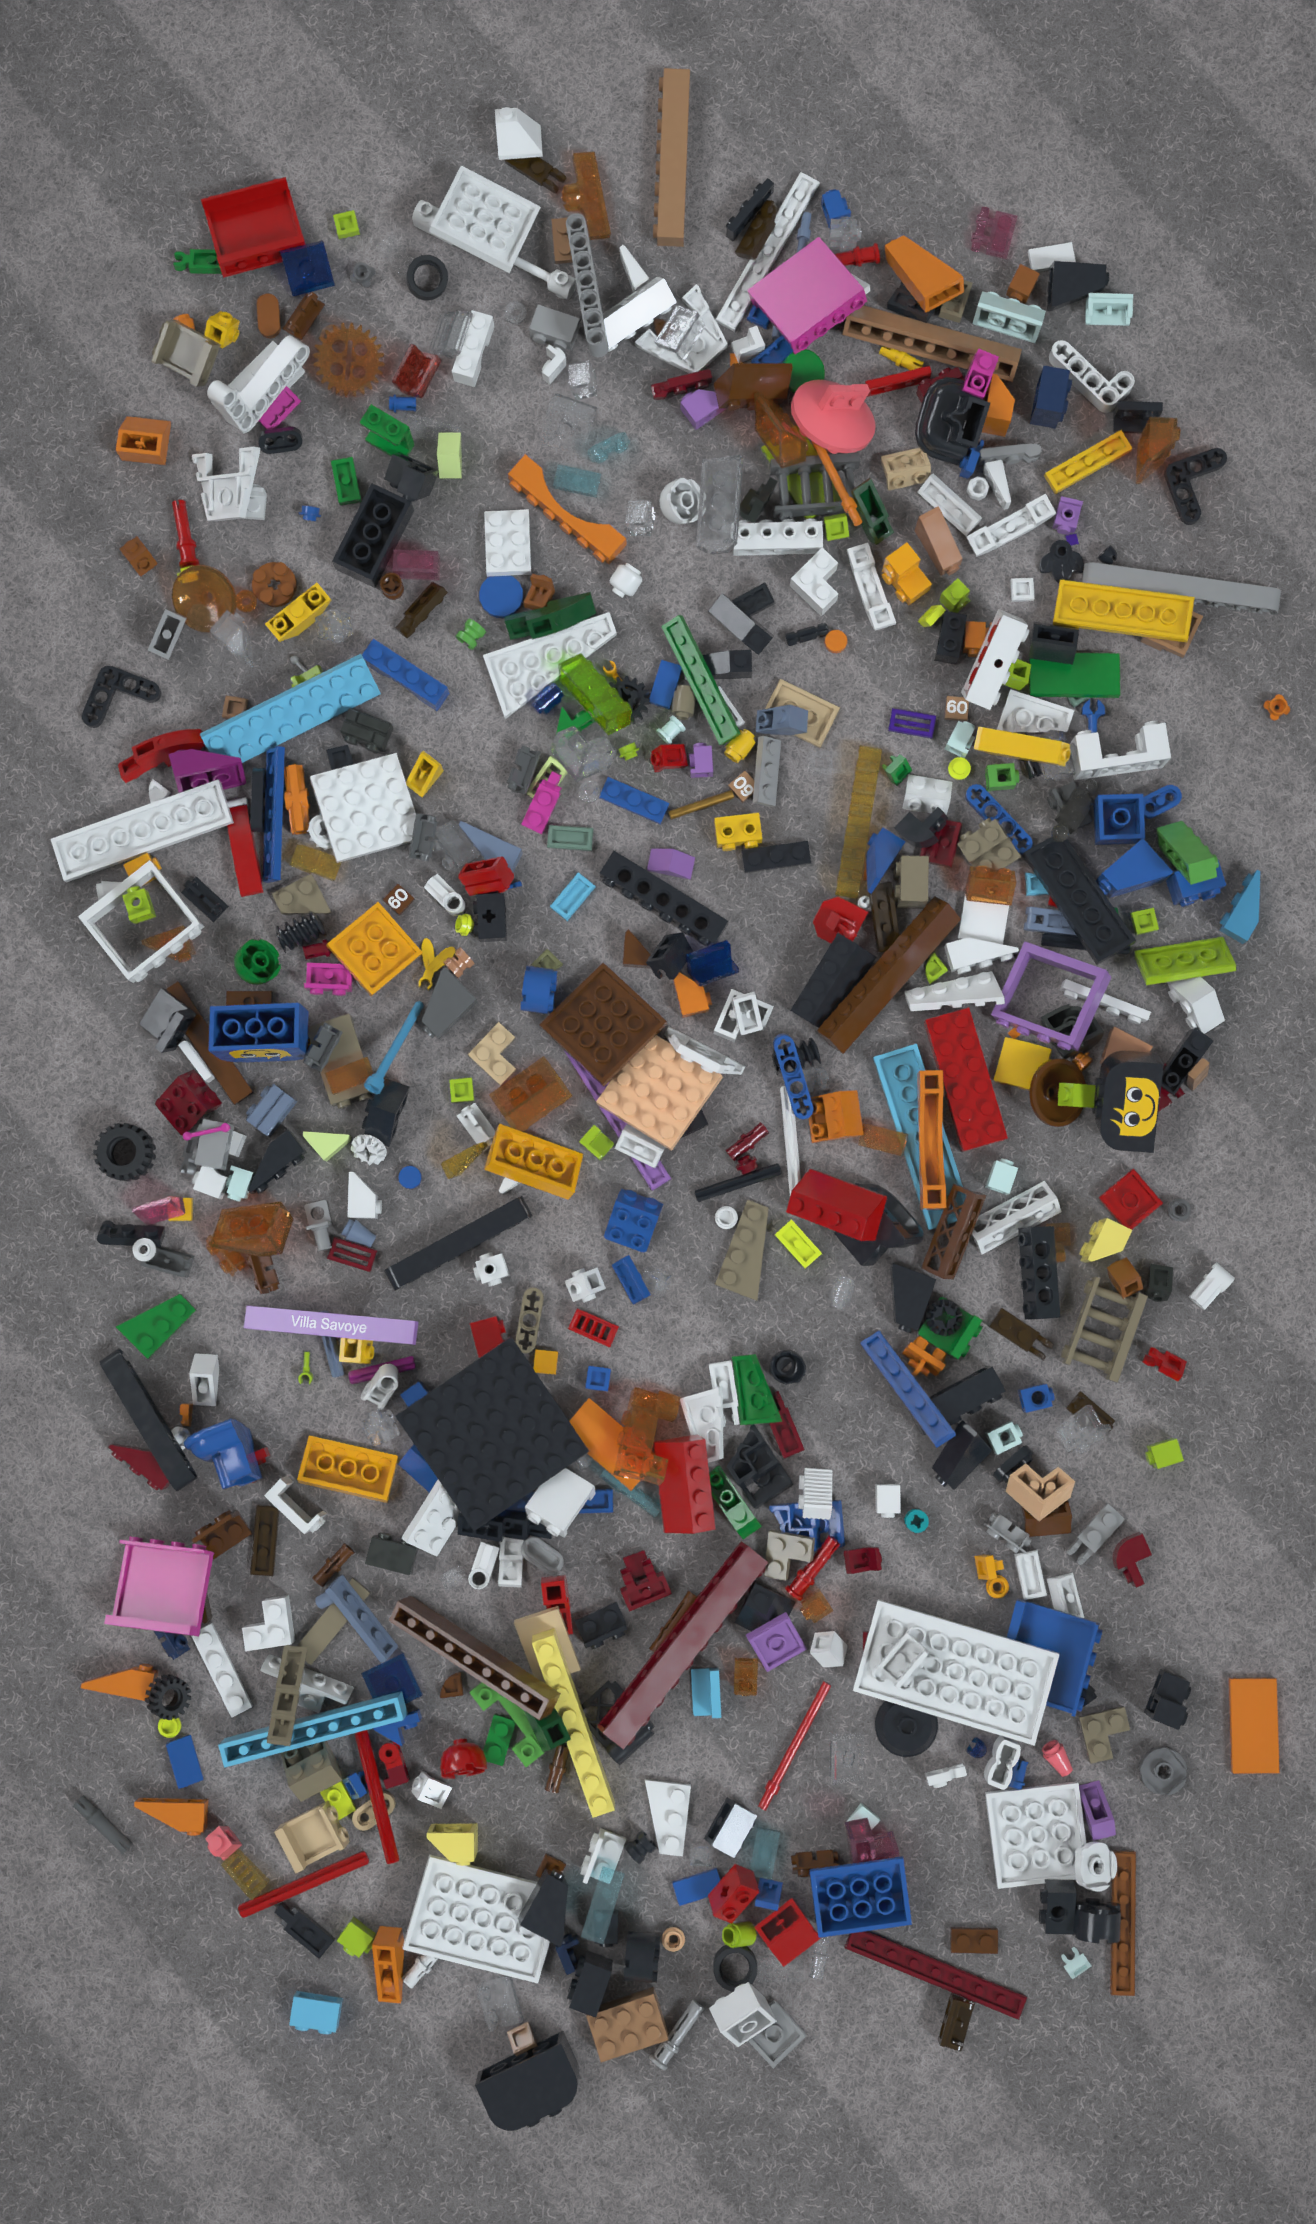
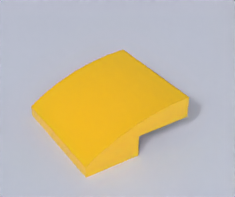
(1019, 1062)

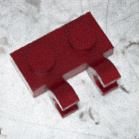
(645, 1590)

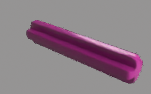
(368, 1373)

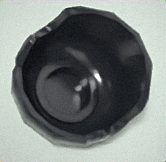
(781, 1360)

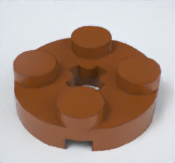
(267, 595)

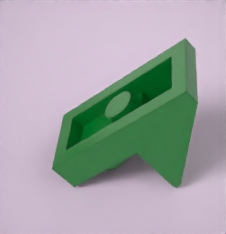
(580, 721)

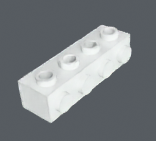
(637, 311)
(779, 537)

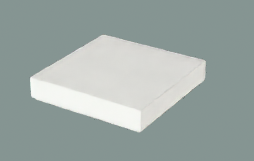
(983, 921)

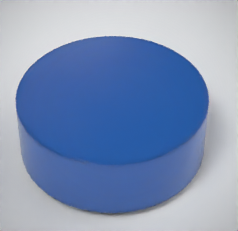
(410, 1177)

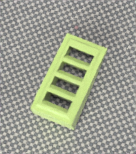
(546, 768)

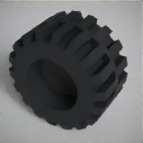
(106, 1146)

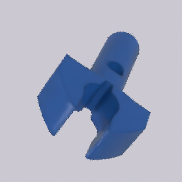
(1092, 718)

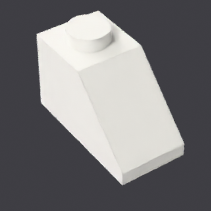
(362, 1200)
(204, 1379)

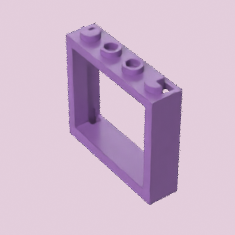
(1101, 980)

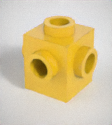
(222, 328)

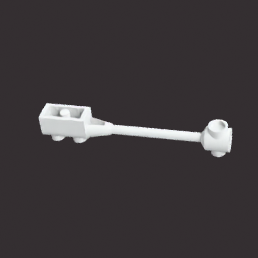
(557, 281)

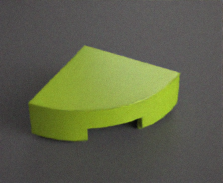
(934, 968)

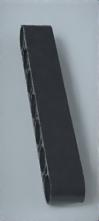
(458, 1243)
(148, 1420)

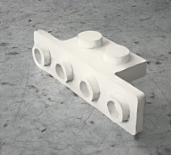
(314, 1686)

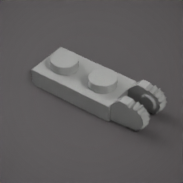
(1010, 454)
(1096, 1532)

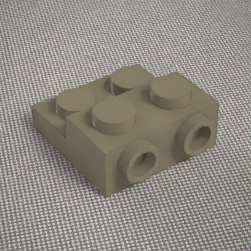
(989, 846)

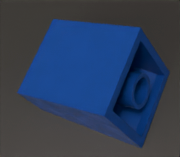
(1133, 871)

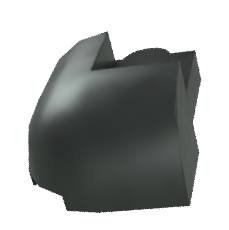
(1063, 1021)

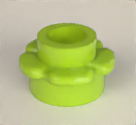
(628, 751)

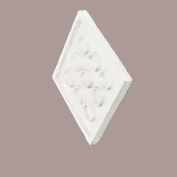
(484, 219)
(365, 807)
(1035, 1833)

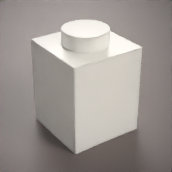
(887, 1499)

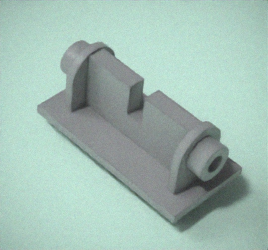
(999, 1528)

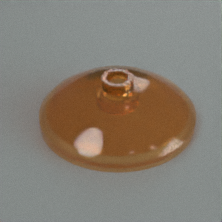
(192, 599)

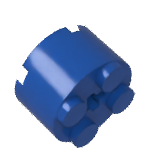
(537, 990)

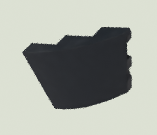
(757, 1461)

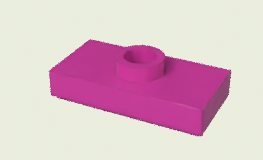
(279, 409)

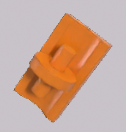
(923, 1361)

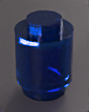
(547, 699)

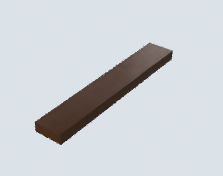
(224, 1071)

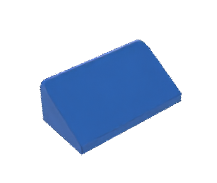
(184, 1761)

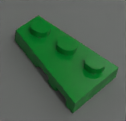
(157, 1325)
(753, 1392)

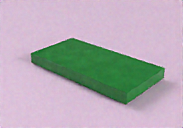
(1089, 677)

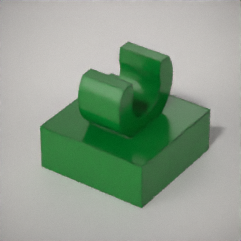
(898, 769)

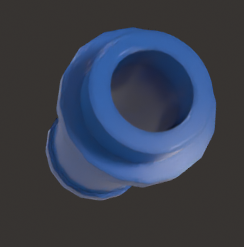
(402, 403)
(1018, 1775)

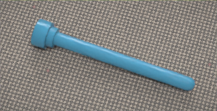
(375, 1082)

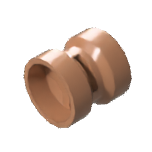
(459, 962)

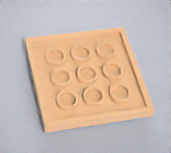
(659, 1092)

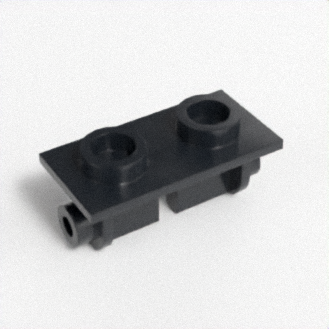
(204, 899)

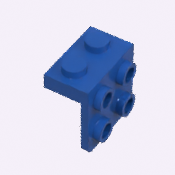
(633, 1220)

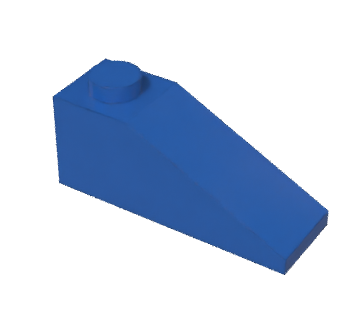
(881, 855)

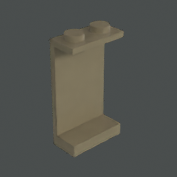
(345, 1052)

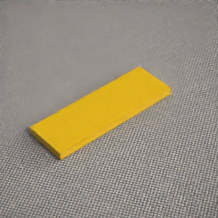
(1123, 610)

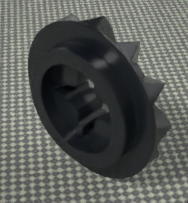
(951, 1309)

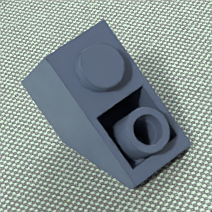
(782, 720)

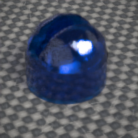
(979, 1750)

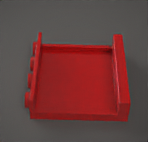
(252, 226)

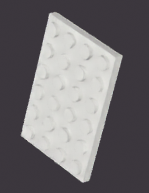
(473, 1920)

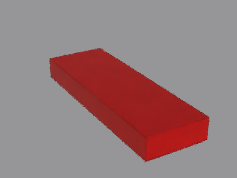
(898, 381)

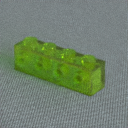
(595, 694)

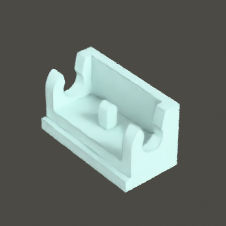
(1108, 309)

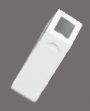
(972, 952)

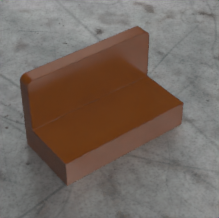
(1055, 1523)

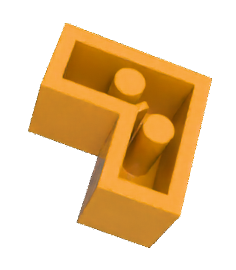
(904, 574)

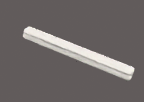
(790, 1139)

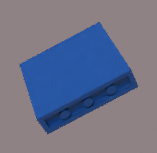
(1067, 1635)

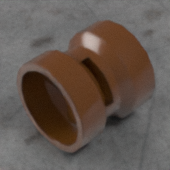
(390, 582)

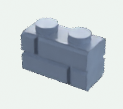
(270, 1110)

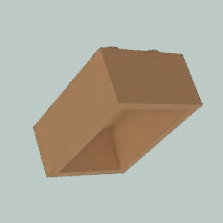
(628, 2025)

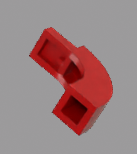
(556, 1593)

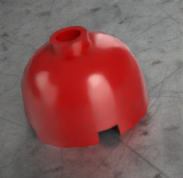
(462, 1759)

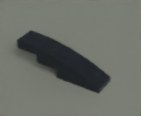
(506, 1524)

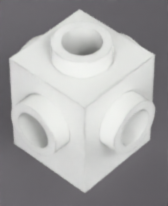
(500, 1269)
(581, 1287)

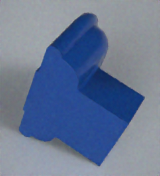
(231, 1450)

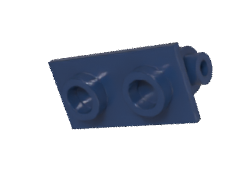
(174, 1645)

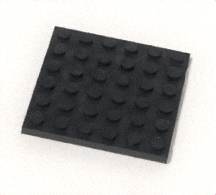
(492, 1433)

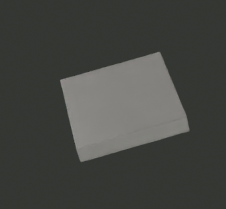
(779, 2038)

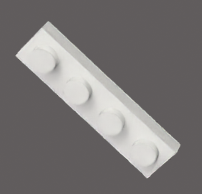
(1114, 1006)
(222, 1670)

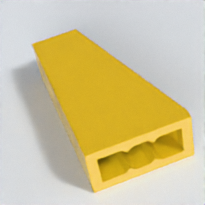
(1022, 746)

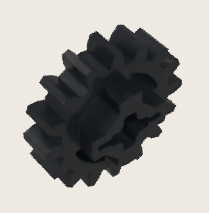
(635, 697)

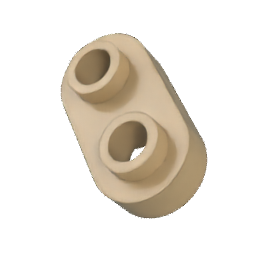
(367, 1808)

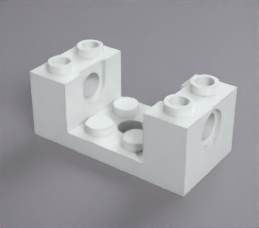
(1151, 753)

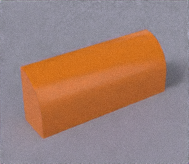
(600, 1436)

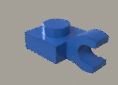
(969, 462)

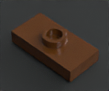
(248, 997)

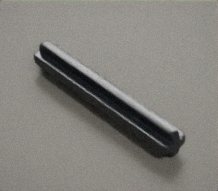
(1069, 942)
(738, 1182)

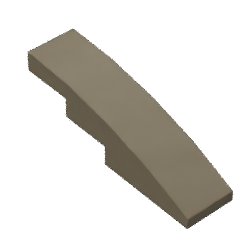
(287, 1695)

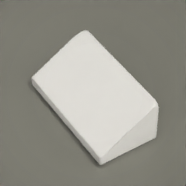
(639, 1146)
(1065, 1594)

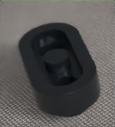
(280, 442)
(1018, 1459)

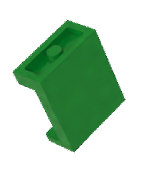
(387, 432)

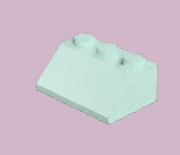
(1009, 316)

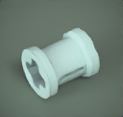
(670, 730)

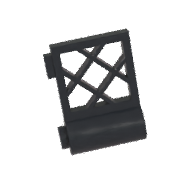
(615, 1751)

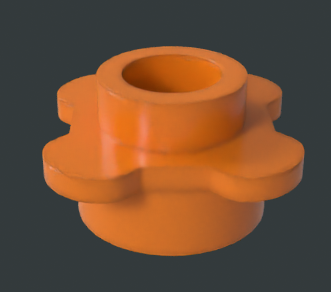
(1281, 703)

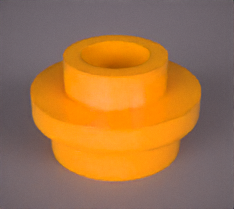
(1004, 1587)

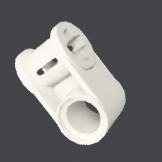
(380, 1389)

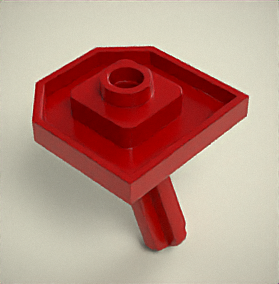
(840, 917)

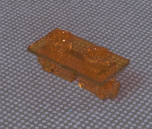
(229, 1261)

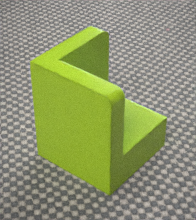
(596, 1142)

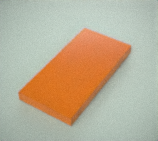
(1253, 1725)

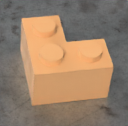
(1039, 1494)

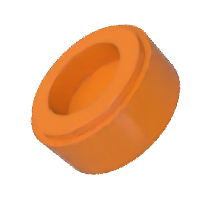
(835, 641)

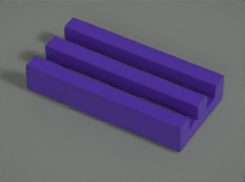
(892, 728)

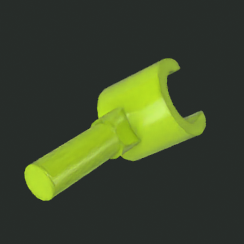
(306, 1369)

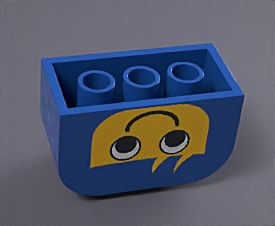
(259, 1032)

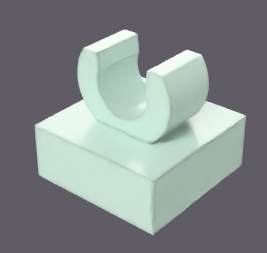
(1077, 1965)

